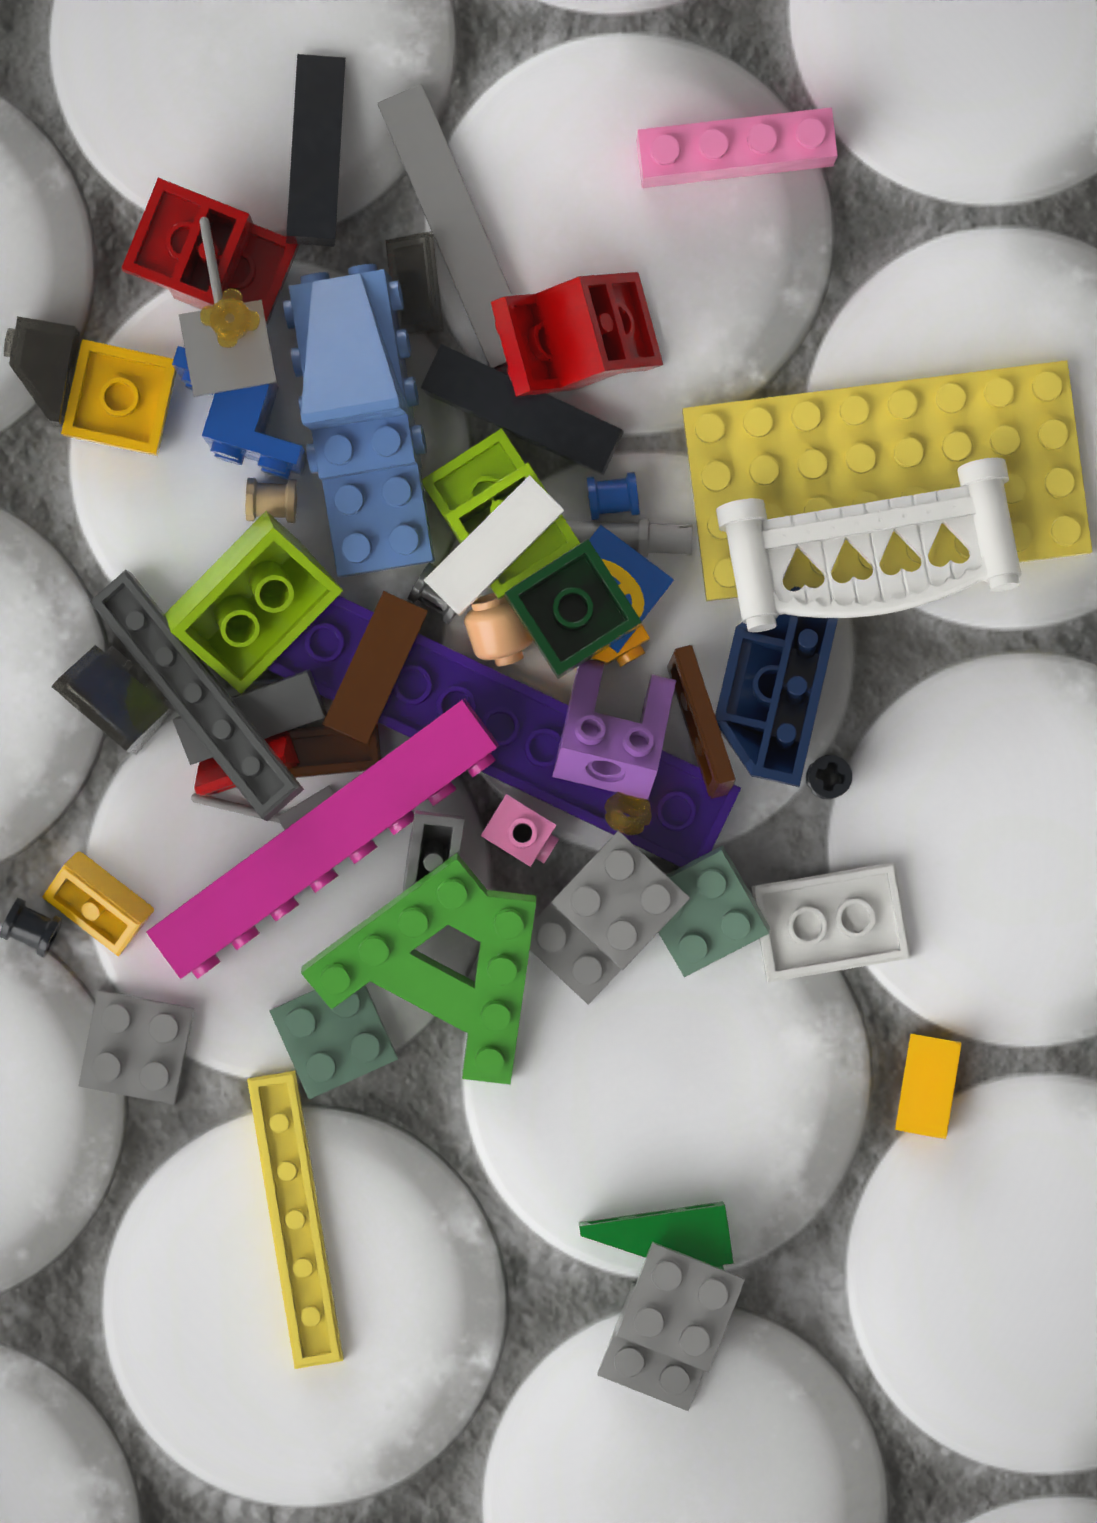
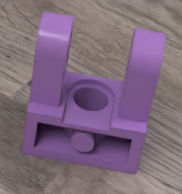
(609, 749)

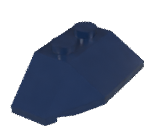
(774, 694)

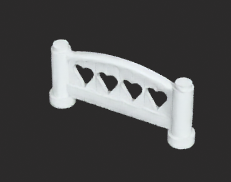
(972, 512)

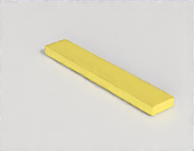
(295, 1219)

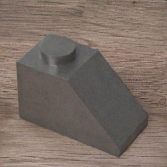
(431, 843)

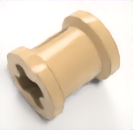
(276, 499)

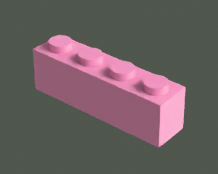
(736, 147)

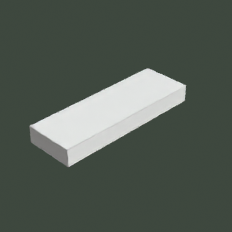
(494, 545)

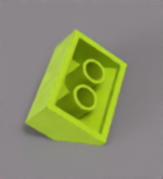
(252, 602)

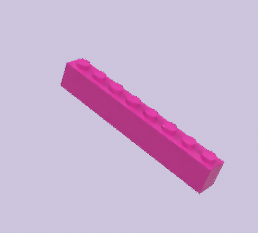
(324, 838)

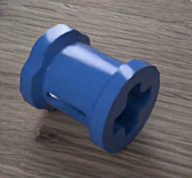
(613, 496)

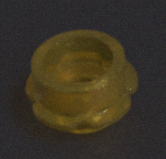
(635, 807)

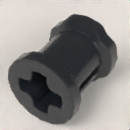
(841, 769)
(31, 927)

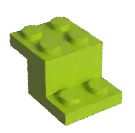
(476, 485)

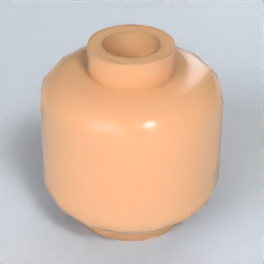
(496, 631)

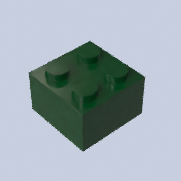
(572, 609)

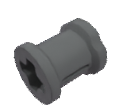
(426, 595)

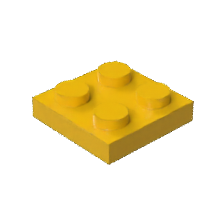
(119, 397)

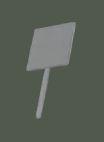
(220, 368)

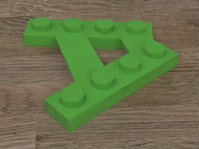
(385, 954)

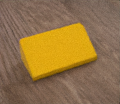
(98, 902)
(928, 1086)

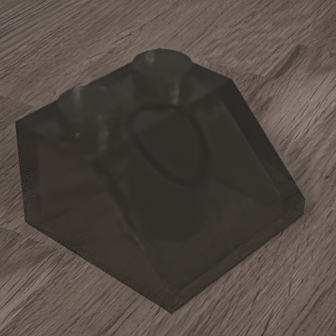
(114, 697)

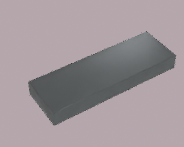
(270, 710)

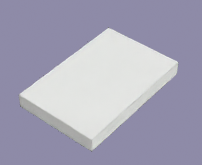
(832, 922)

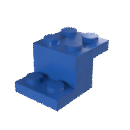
(238, 427)

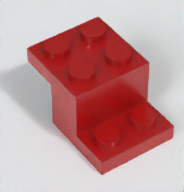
(172, 252)
(576, 333)

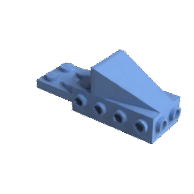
(361, 417)

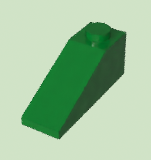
(691, 1230)

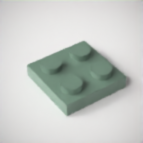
(716, 917)
(335, 1043)

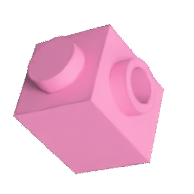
(504, 821)

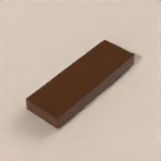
(375, 667)
(701, 722)

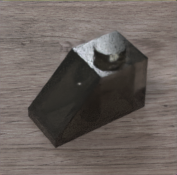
(44, 361)

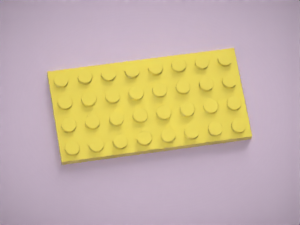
(890, 444)

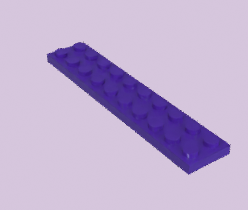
(523, 724)

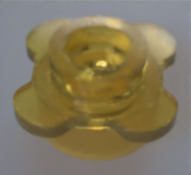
(244, 321)

